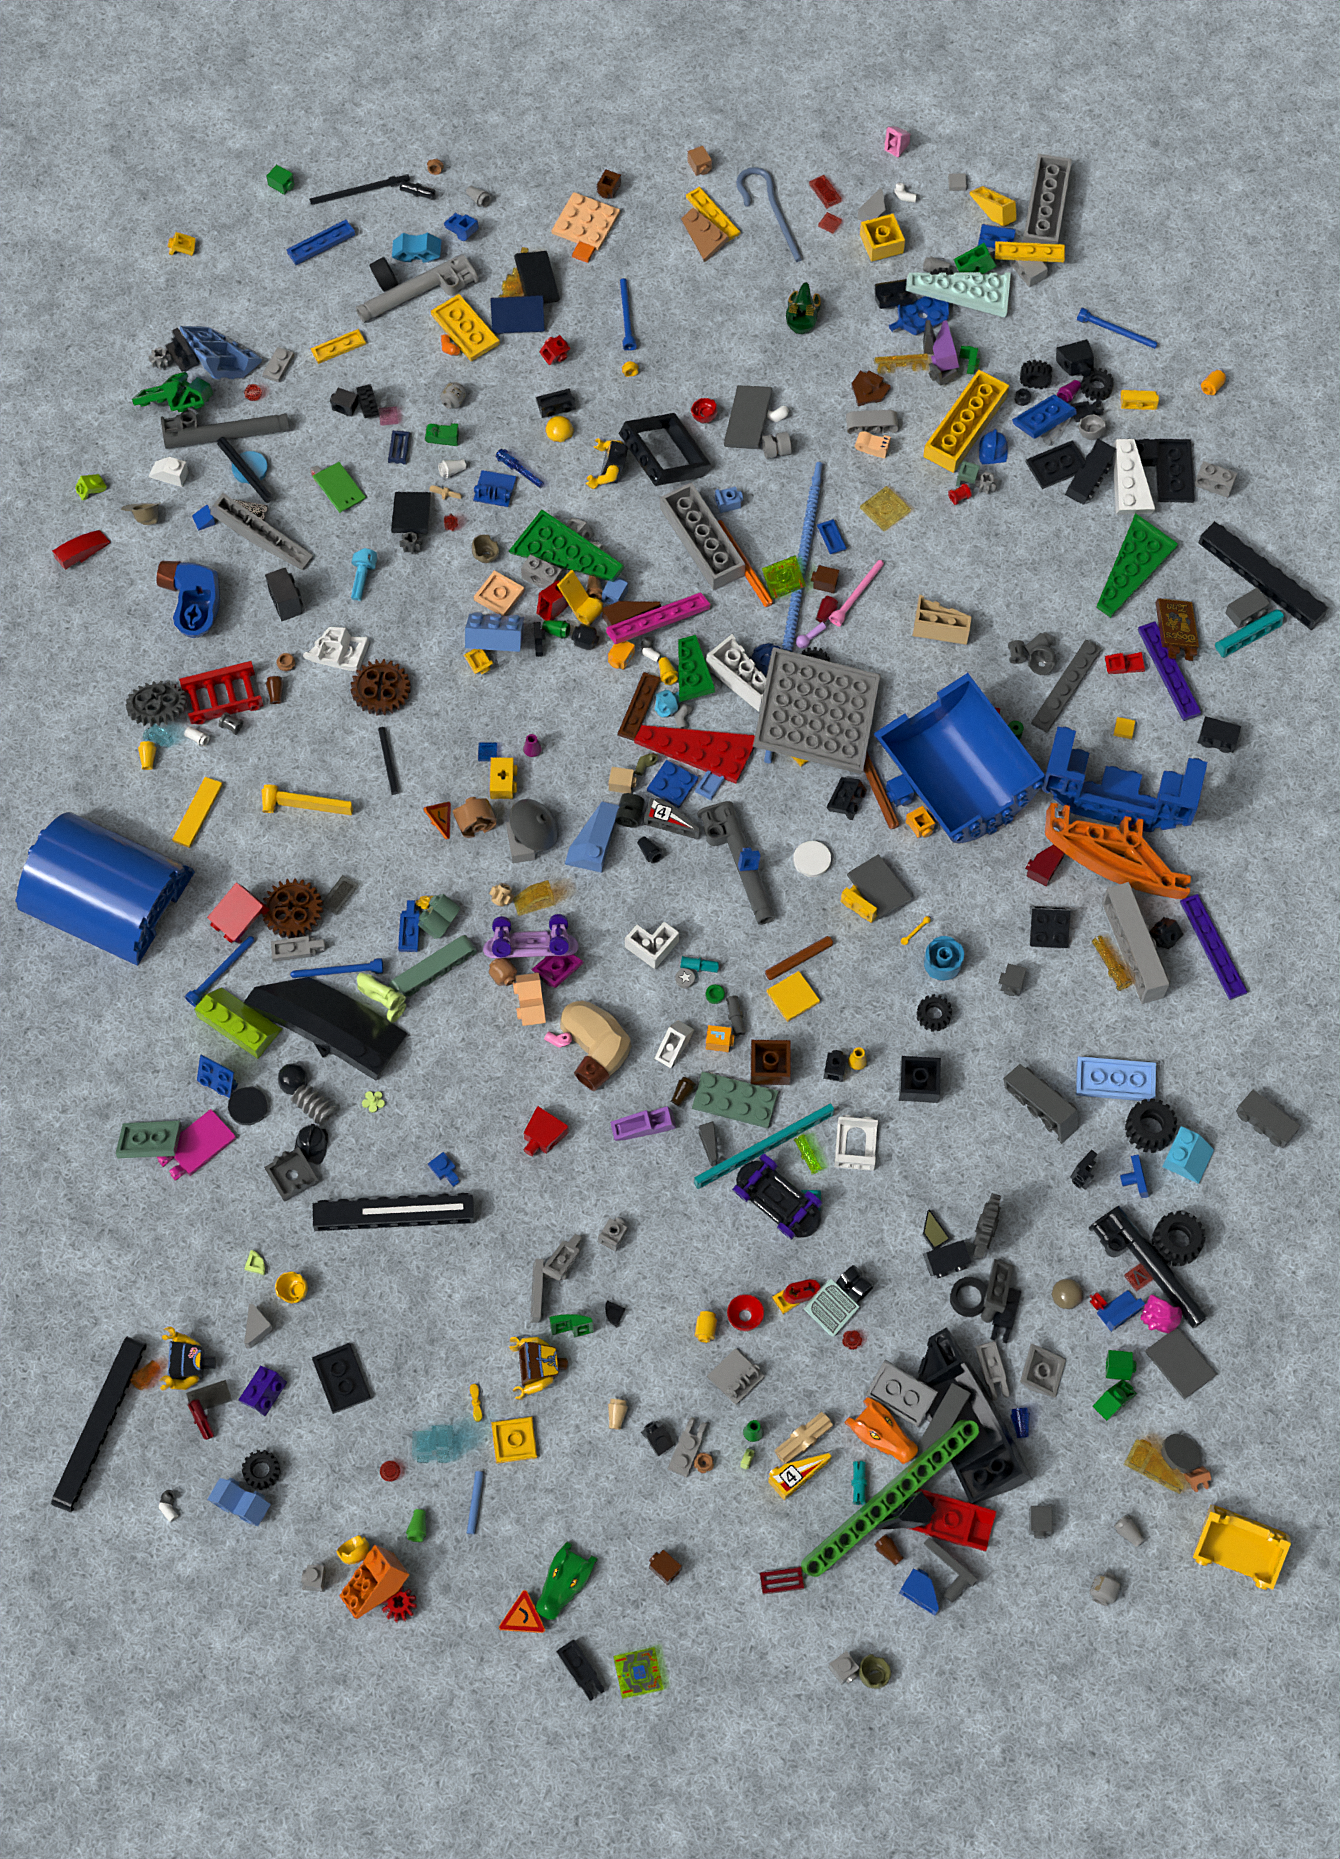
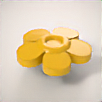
(424, 902)

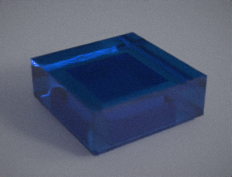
(486, 751)

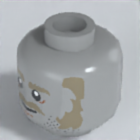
(453, 395)
(1104, 1589)

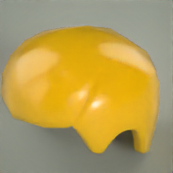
(559, 429)
(285, 1285)
(353, 1550)

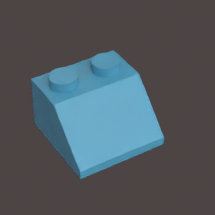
(1188, 1155)

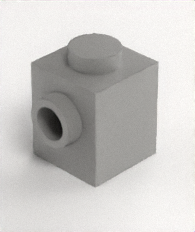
(844, 1668)

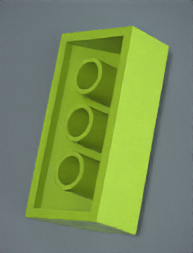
(237, 1021)

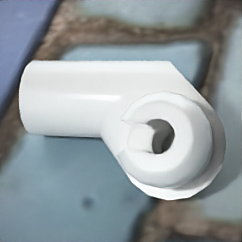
(903, 195)
(778, 414)

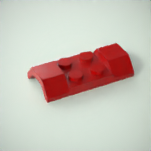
(958, 1522)

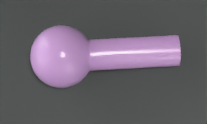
(803, 641)

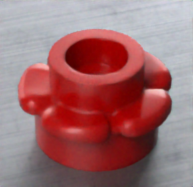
(1097, 1301)

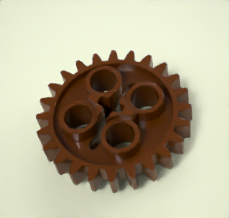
(397, 688)
(290, 924)

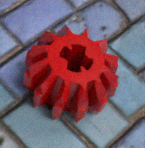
(405, 1609)

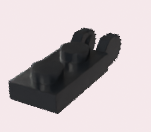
(1006, 1318)
(579, 1667)

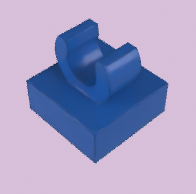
(749, 859)

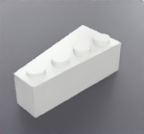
(1130, 483)
(737, 671)

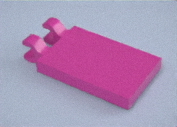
(199, 1144)

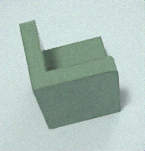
(968, 473)

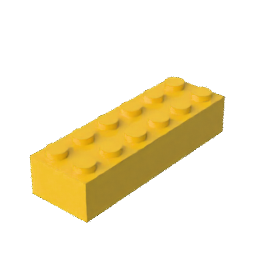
(966, 421)

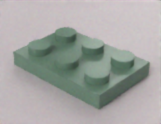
(148, 1139)

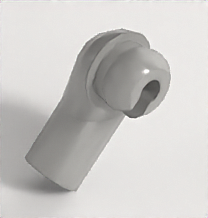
(679, 716)

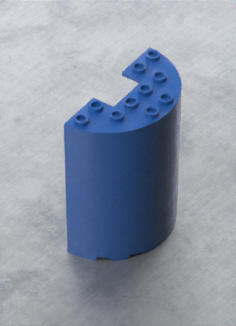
(963, 762)
(99, 885)

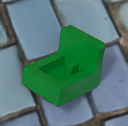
(970, 353)

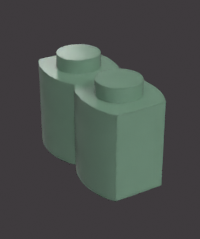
(438, 916)

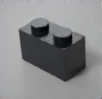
(1219, 735)
(947, 1258)

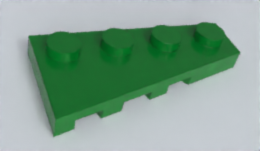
(693, 671)

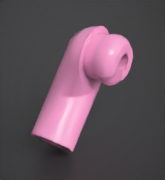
(560, 1040)

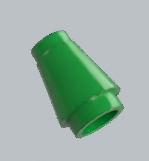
(557, 628)
(753, 1435)

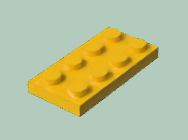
(465, 327)

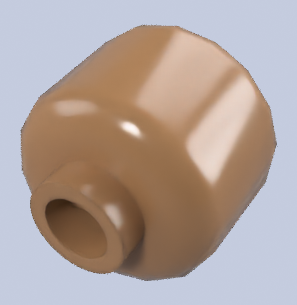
(502, 971)

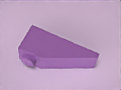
(944, 350)

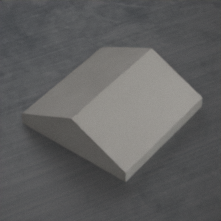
(1042, 1371)

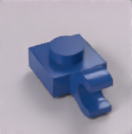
(443, 1167)

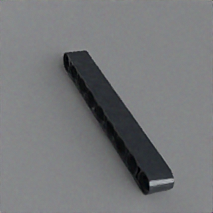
(96, 1427)

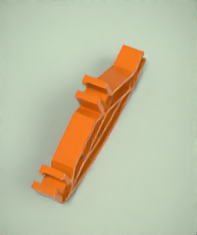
(1140, 868)

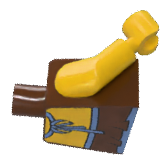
(537, 1364)

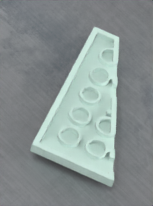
(970, 290)

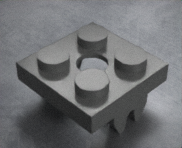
(291, 1161)

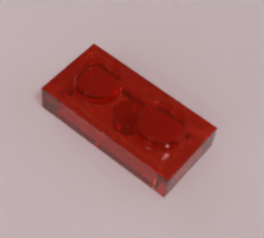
(825, 191)

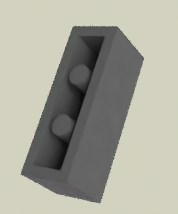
(1267, 1119)

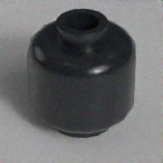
(585, 636)

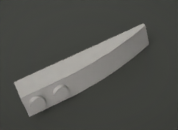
(258, 531)

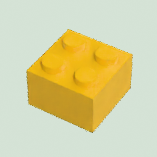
(882, 237)

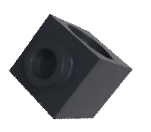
(344, 401)

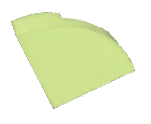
(255, 1263)
(747, 1458)

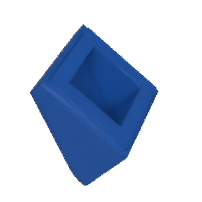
(203, 518)

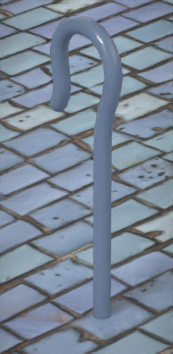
(770, 191)

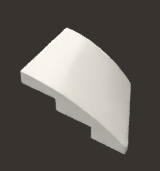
(333, 647)

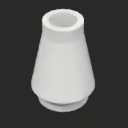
(451, 467)

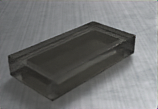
(339, 895)

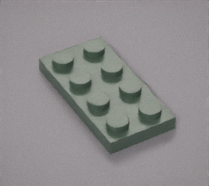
(735, 1100)

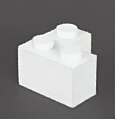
(654, 947)

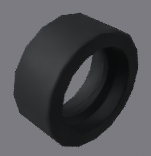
(961, 1310)

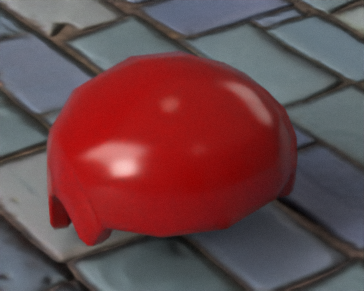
(707, 408)

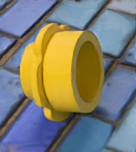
(630, 367)

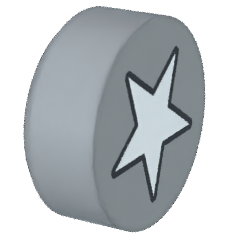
(685, 978)

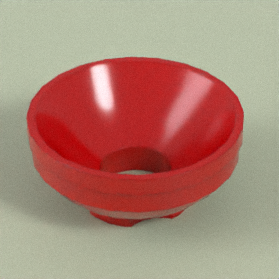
(747, 1303)

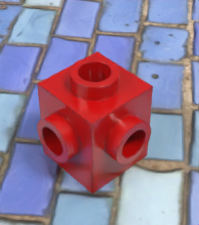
(554, 350)

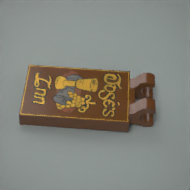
(1177, 627)

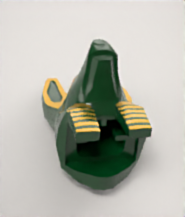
(802, 310)

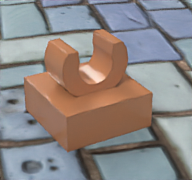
(1197, 1476)

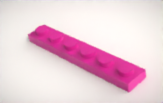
(657, 618)

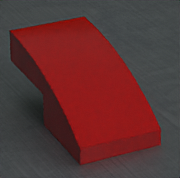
(1124, 664)

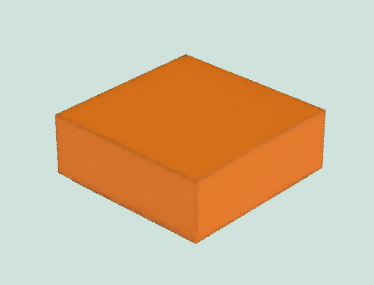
(583, 251)

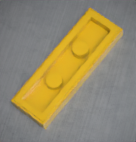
(338, 346)

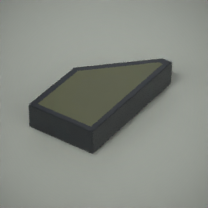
(934, 1232)

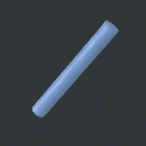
(475, 1503)

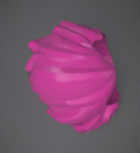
(1161, 1315)

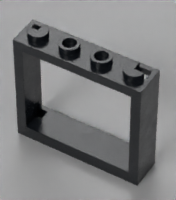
(697, 461)

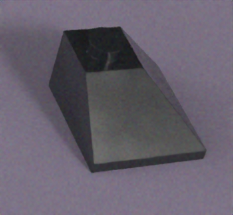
(909, 1514)

